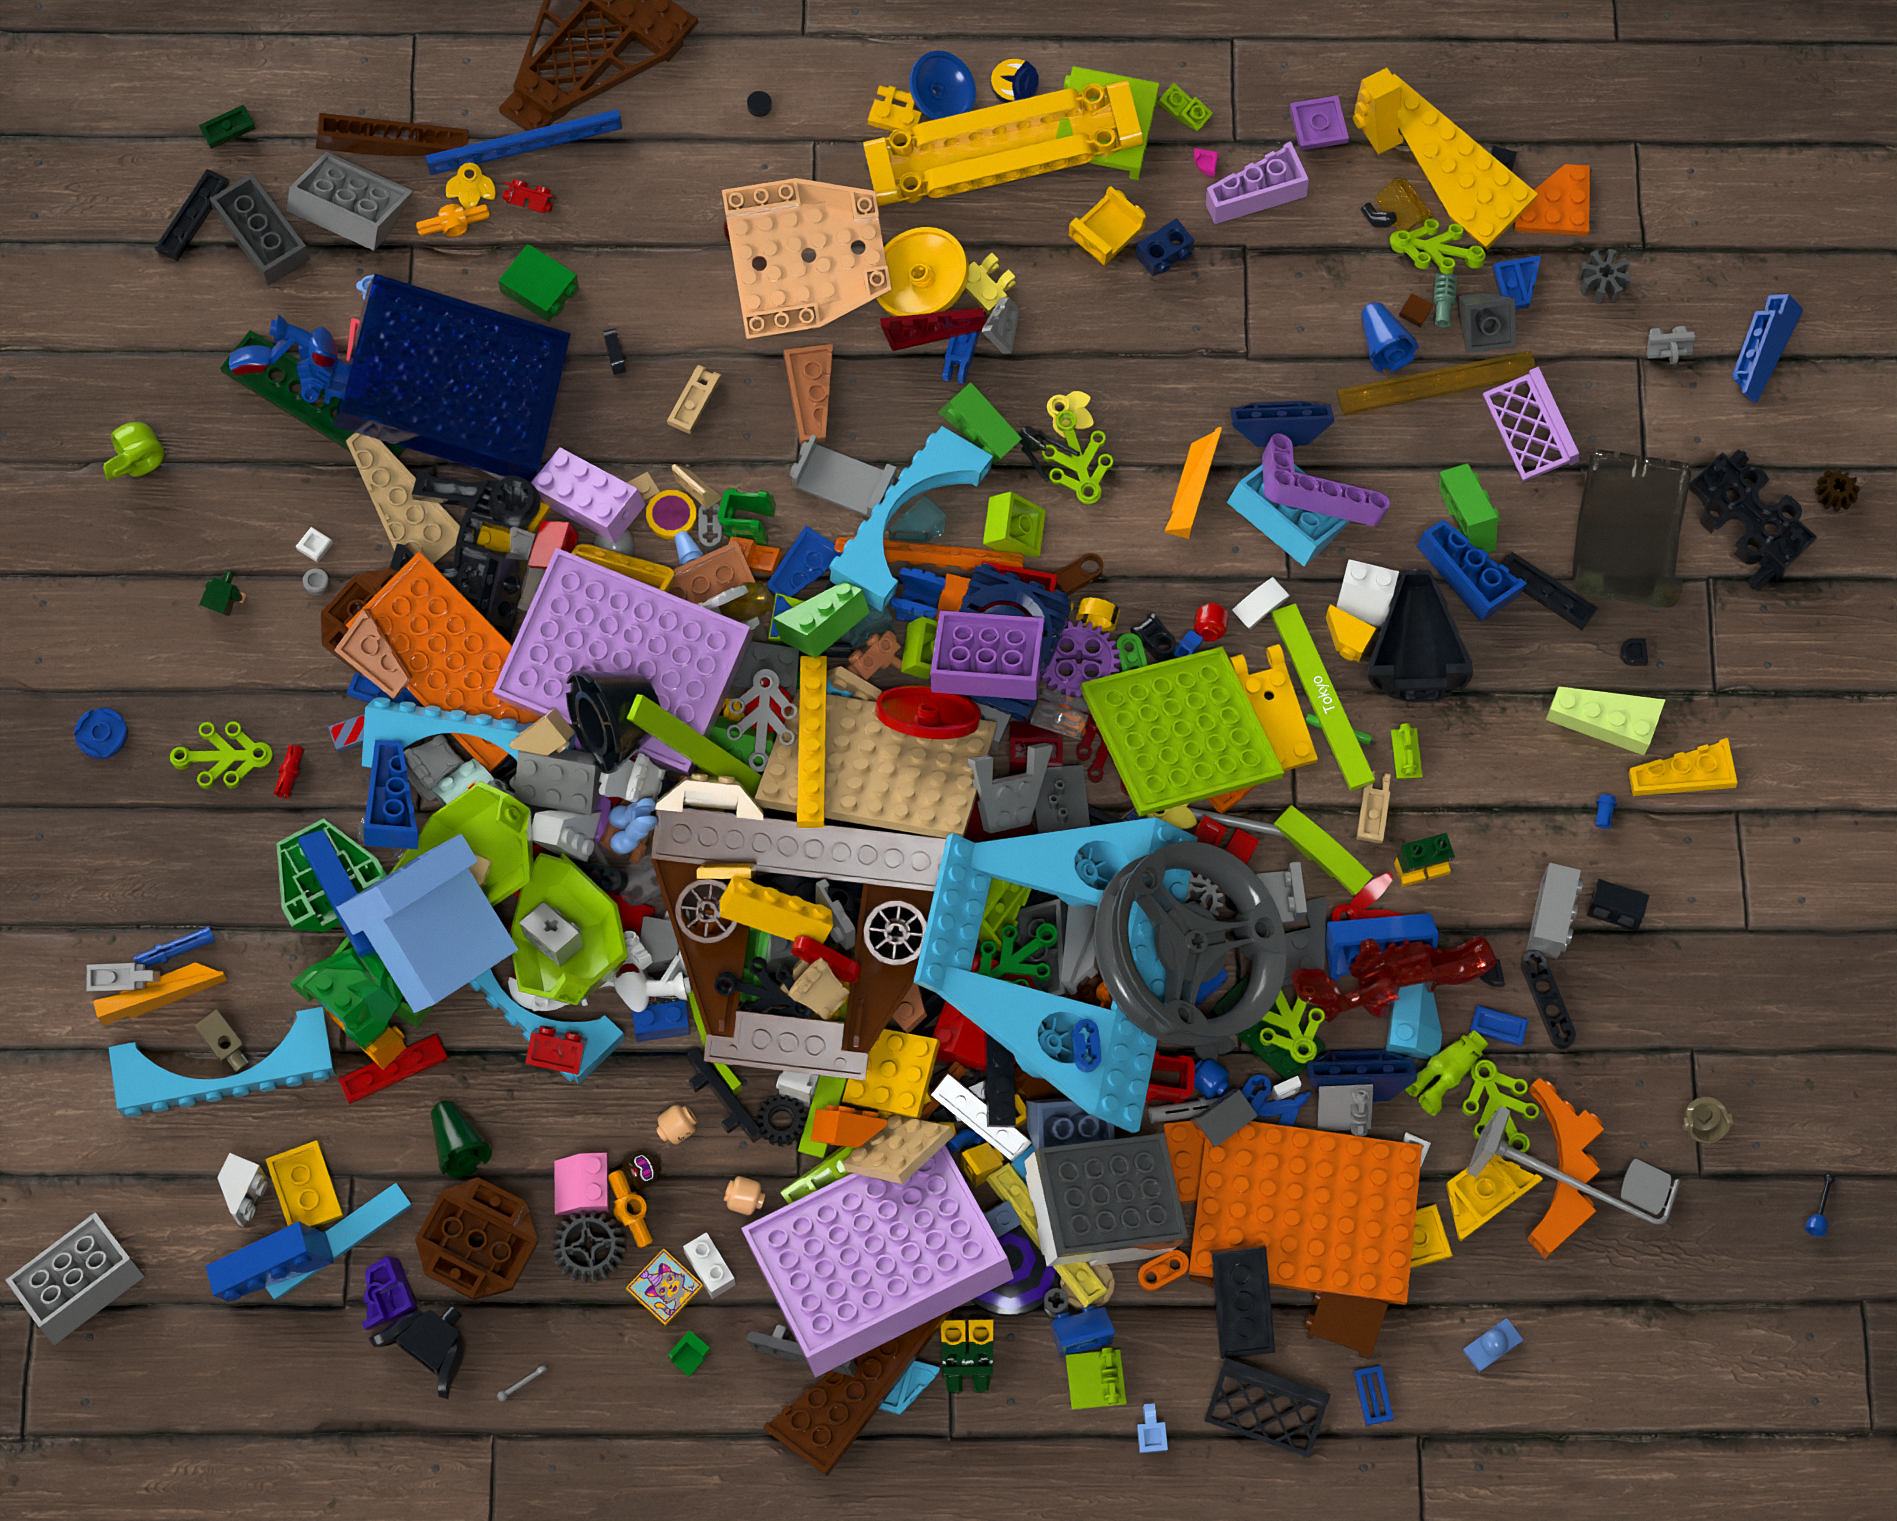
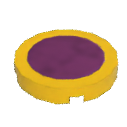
(670, 514)

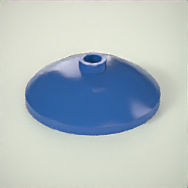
(949, 79)

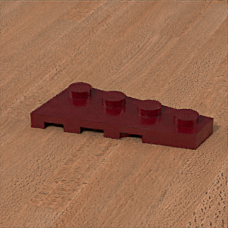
(931, 327)

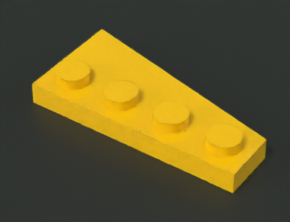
(1697, 770)

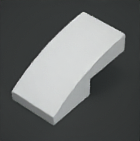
(1260, 602)

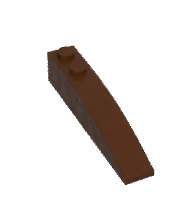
(385, 136)

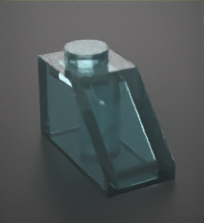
(919, 523)
(874, 622)

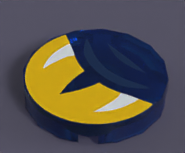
(1014, 80)

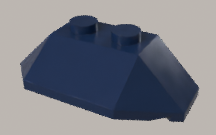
(1296, 419)
(1385, 1070)

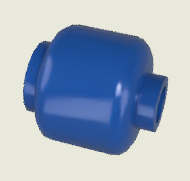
(1211, 1078)

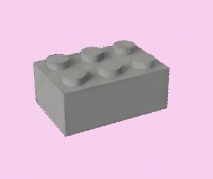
(558, 781)
(1555, 910)

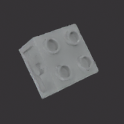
(1287, 892)

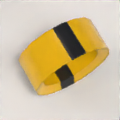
(1099, 613)

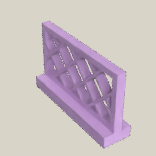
(1551, 416)

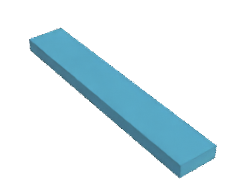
(353, 1231)

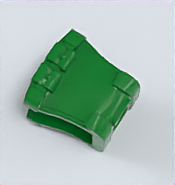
(759, 503)

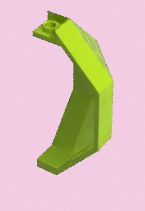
(494, 828)
(585, 904)

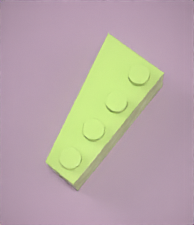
(1607, 716)

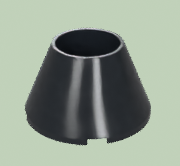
(599, 714)

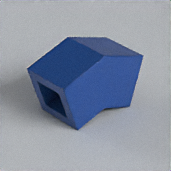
(1189, 644)

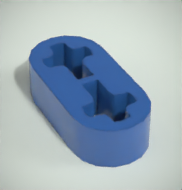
(1092, 1045)
(1261, 1097)

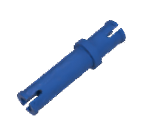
(163, 952)

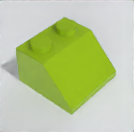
(1014, 525)
(919, 647)

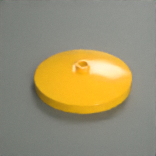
(924, 271)

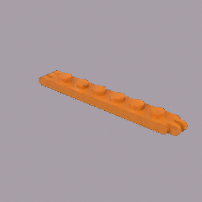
(941, 555)

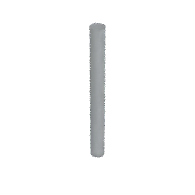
(1238, 822)

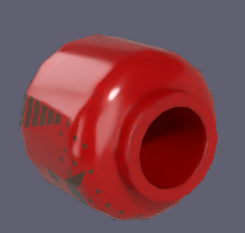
(1211, 621)

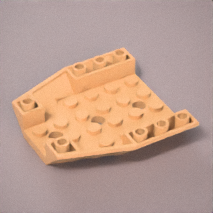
(779, 224)

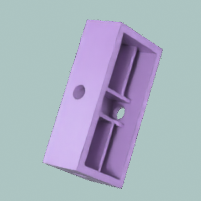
(588, 495)

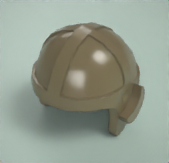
(1707, 1120)

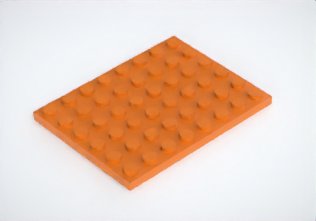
(1322, 1203)

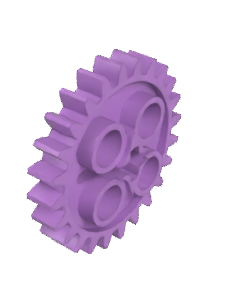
(1079, 639)

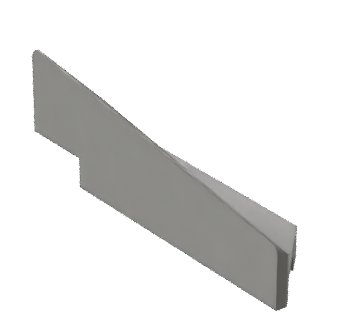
(1079, 948)

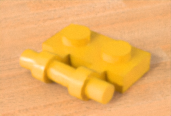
(893, 117)

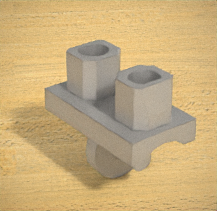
(1670, 345)

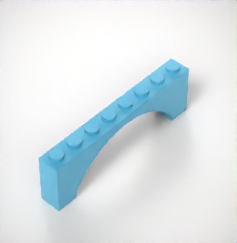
(942, 462)
(409, 723)
(601, 1034)
(300, 1057)

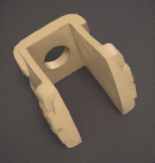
(816, 987)

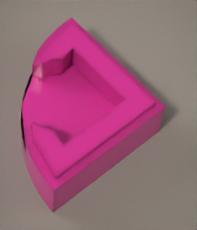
(1206, 161)

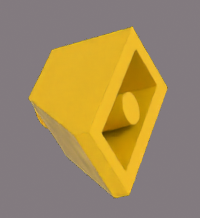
(1349, 633)
(980, 1163)

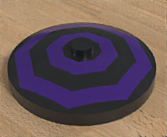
(1030, 1280)

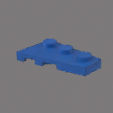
(803, 563)

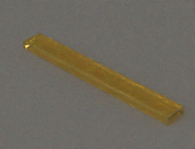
(1434, 383)

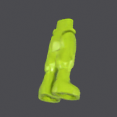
(1452, 1066)

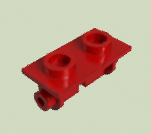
(538, 198)

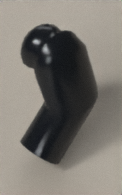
(1378, 219)

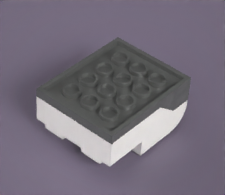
(1105, 1200)

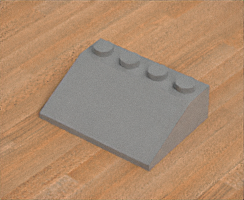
(348, 200)
(74, 1278)

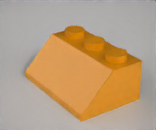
(385, 1048)

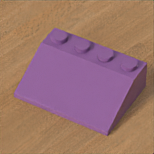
(987, 655)

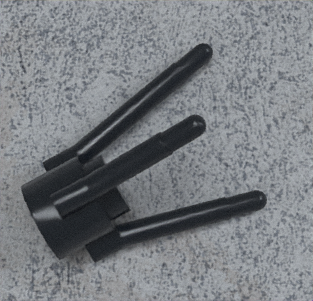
(1033, 441)

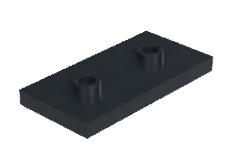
(1242, 1301)

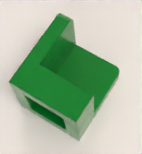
(689, 1353)

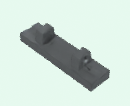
(780, 1346)

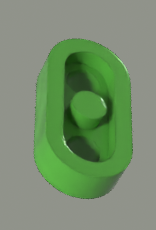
(1133, 659)

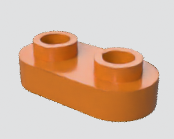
(1162, 1271)

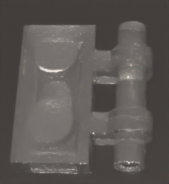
(1058, 718)

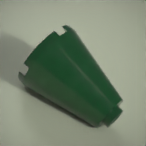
(457, 1141)

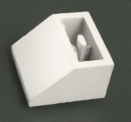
(241, 1186)

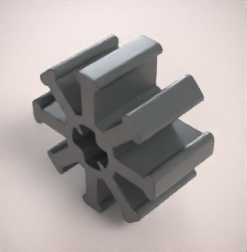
(1593, 274)

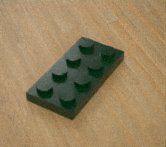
(1274, 1056)

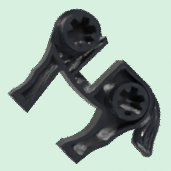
(490, 504)

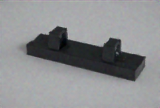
(738, 1115)

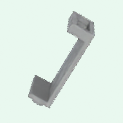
(840, 478)

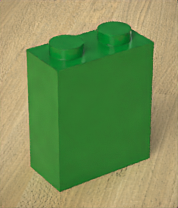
(538, 283)

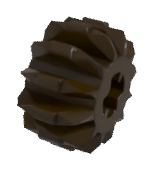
(1838, 481)

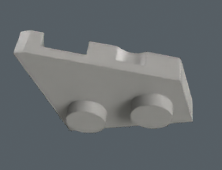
(843, 929)

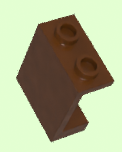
(1347, 1321)

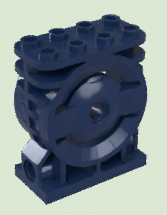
(990, 587)

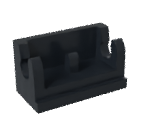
(1618, 905)

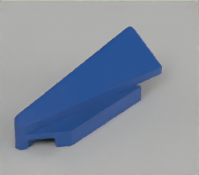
(1765, 343)

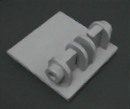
(1345, 1108)

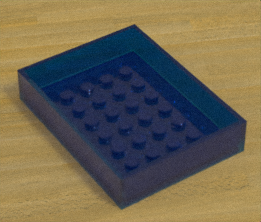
(452, 379)

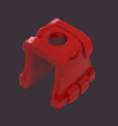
(1186, 1069)

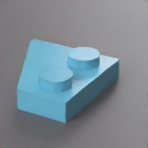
(909, 1387)

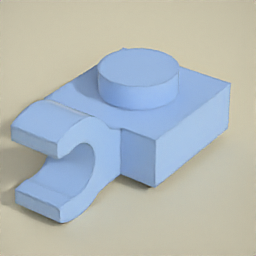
(1151, 1434)

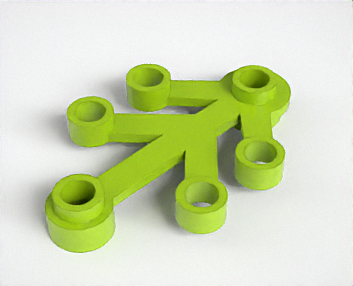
(1407, 242)
(1078, 463)
(225, 756)
(1289, 1021)
(1498, 1099)

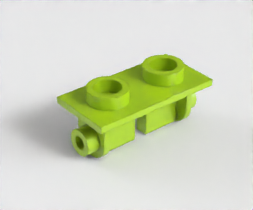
(1406, 752)

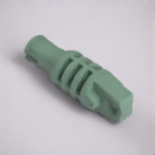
(1444, 298)

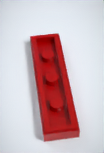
(408, 1063)

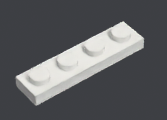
(974, 1114)

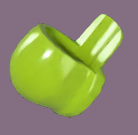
(137, 451)

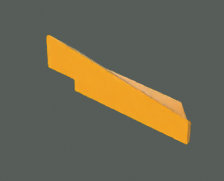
(1192, 485)
(171, 988)

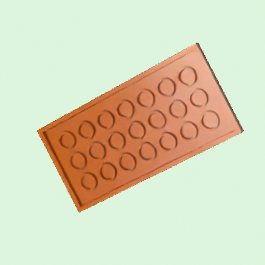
(446, 650)

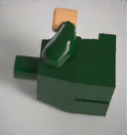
(221, 594)

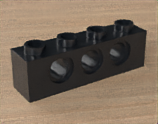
(501, 590)

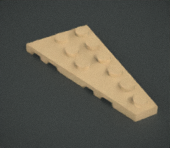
(409, 522)

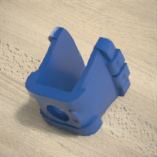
(921, 588)

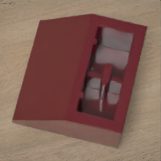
(1025, 735)

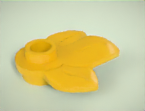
(470, 189)

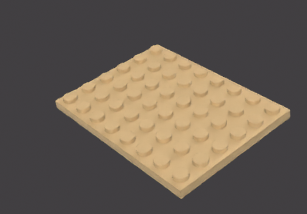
(881, 774)

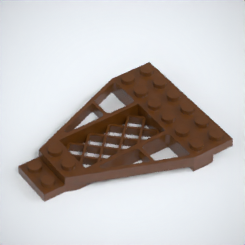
(653, 23)

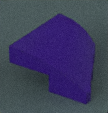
(386, 1293)

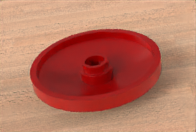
(927, 714)

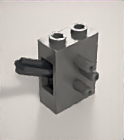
(1064, 802)

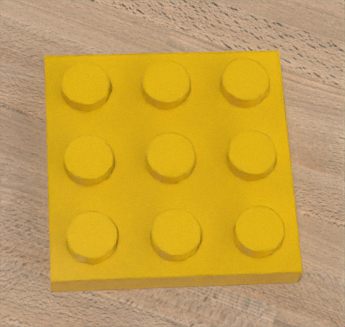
(896, 1075)

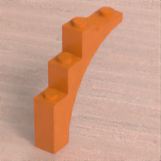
(1572, 1136)

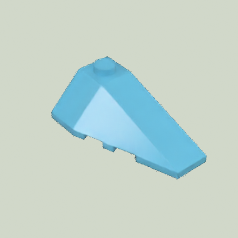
(1414, 1024)

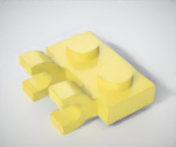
(983, 288)

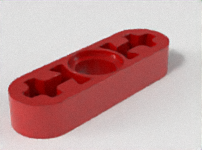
(841, 966)

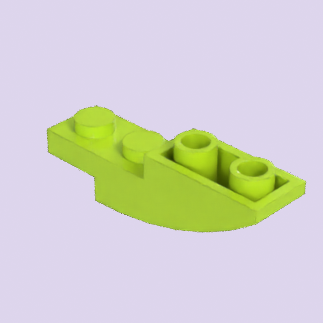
(820, 1176)

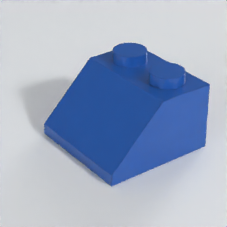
(1082, 1331)

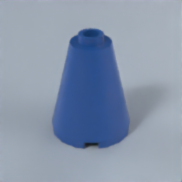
(1387, 339)

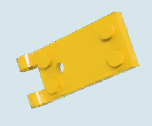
(1282, 715)

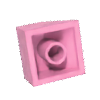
(582, 1184)

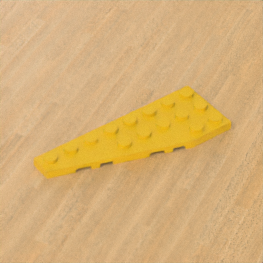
(1466, 177)

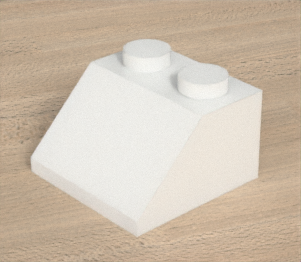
(1367, 592)

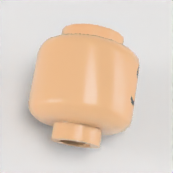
(676, 1124)
(744, 1195)

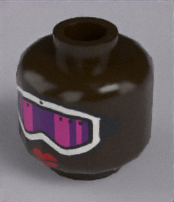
(641, 1170)

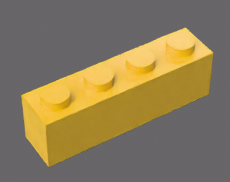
(774, 911)

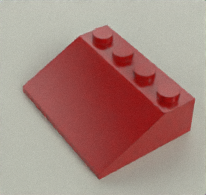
(959, 1036)

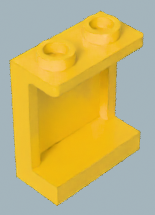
(1108, 226)

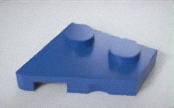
(1517, 279)

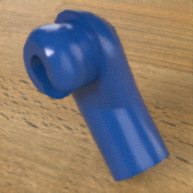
(965, 1138)

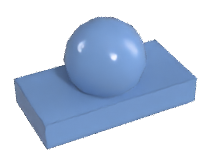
(1492, 1345)

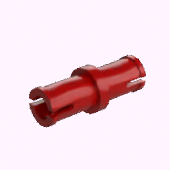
(289, 771)

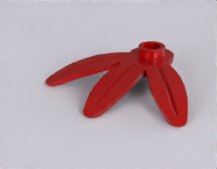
(1365, 898)

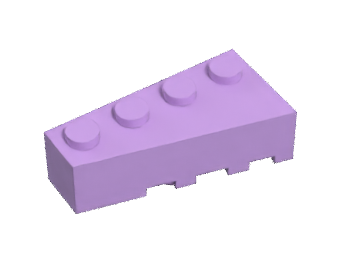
(1259, 186)

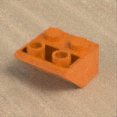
(845, 1126)

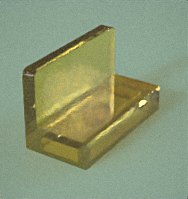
(1405, 203)

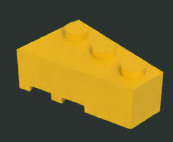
(1377, 110)

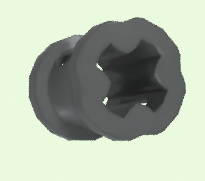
(1049, 1298)

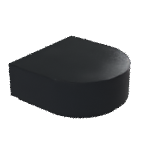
(1634, 652)

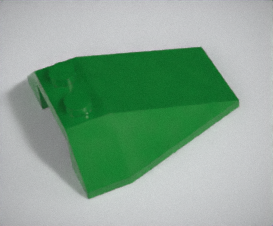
(301, 892)

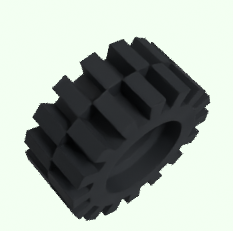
(773, 1106)

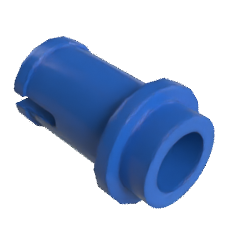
(1605, 811)

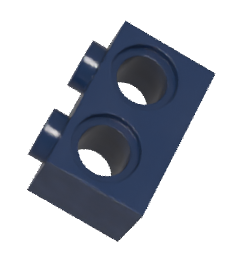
(1160, 243)

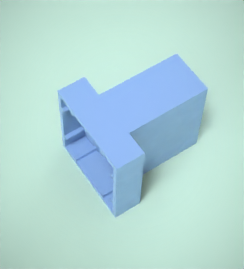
(431, 924)

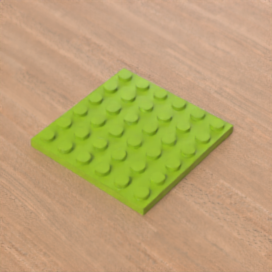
(1181, 731)

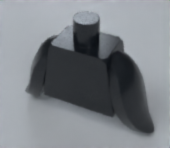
(429, 1341)

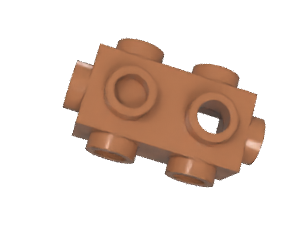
(876, 654)

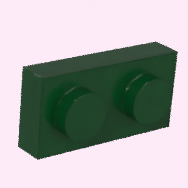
(227, 126)

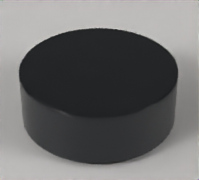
(759, 103)

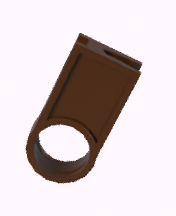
(1073, 578)

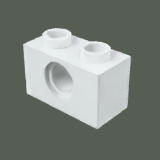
(709, 1265)

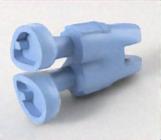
(635, 820)

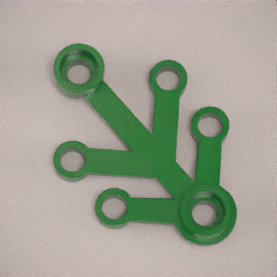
(1011, 963)

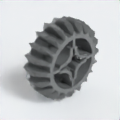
(576, 1248)

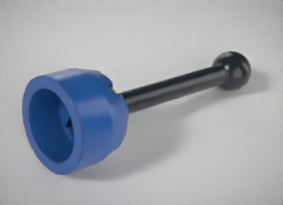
(1818, 1224)

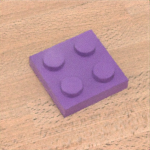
(1319, 123)

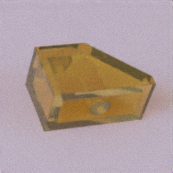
(749, 605)

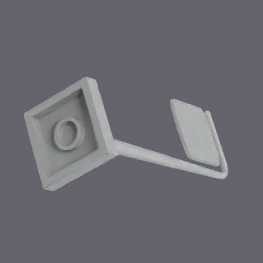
(1642, 1184)

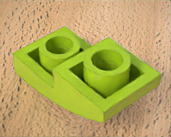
(1183, 108)

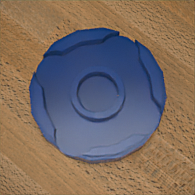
(101, 733)

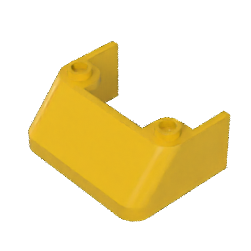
(635, 568)

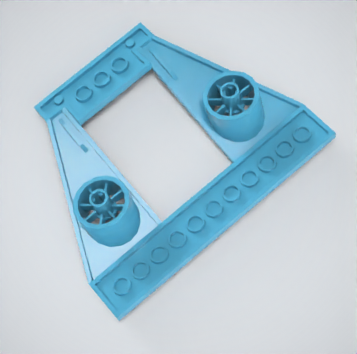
(1015, 1012)

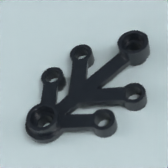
(769, 993)

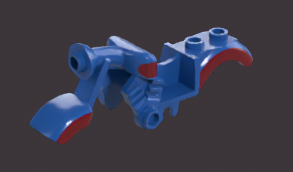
(319, 357)

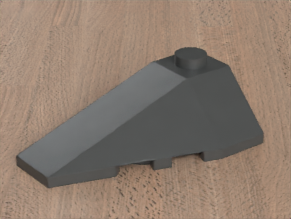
(1029, 920)

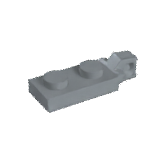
(119, 977)

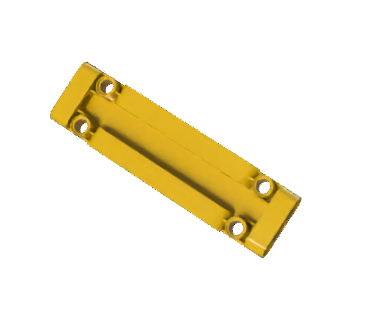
(1002, 143)

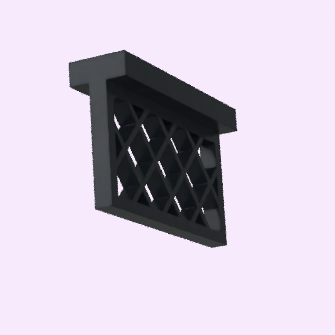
(1274, 1384)

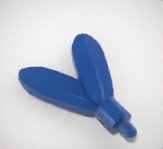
(1287, 1108)

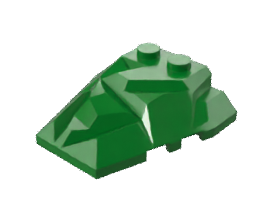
(354, 991)

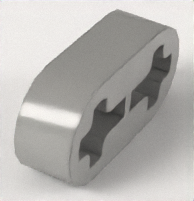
(704, 526)

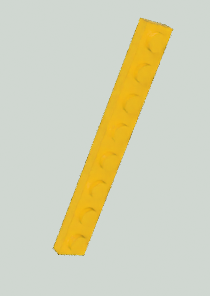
(812, 742)

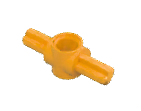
(453, 220)
(624, 1196)

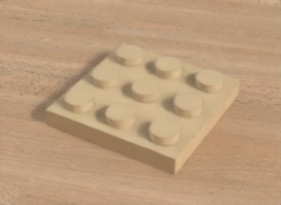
(898, 1149)

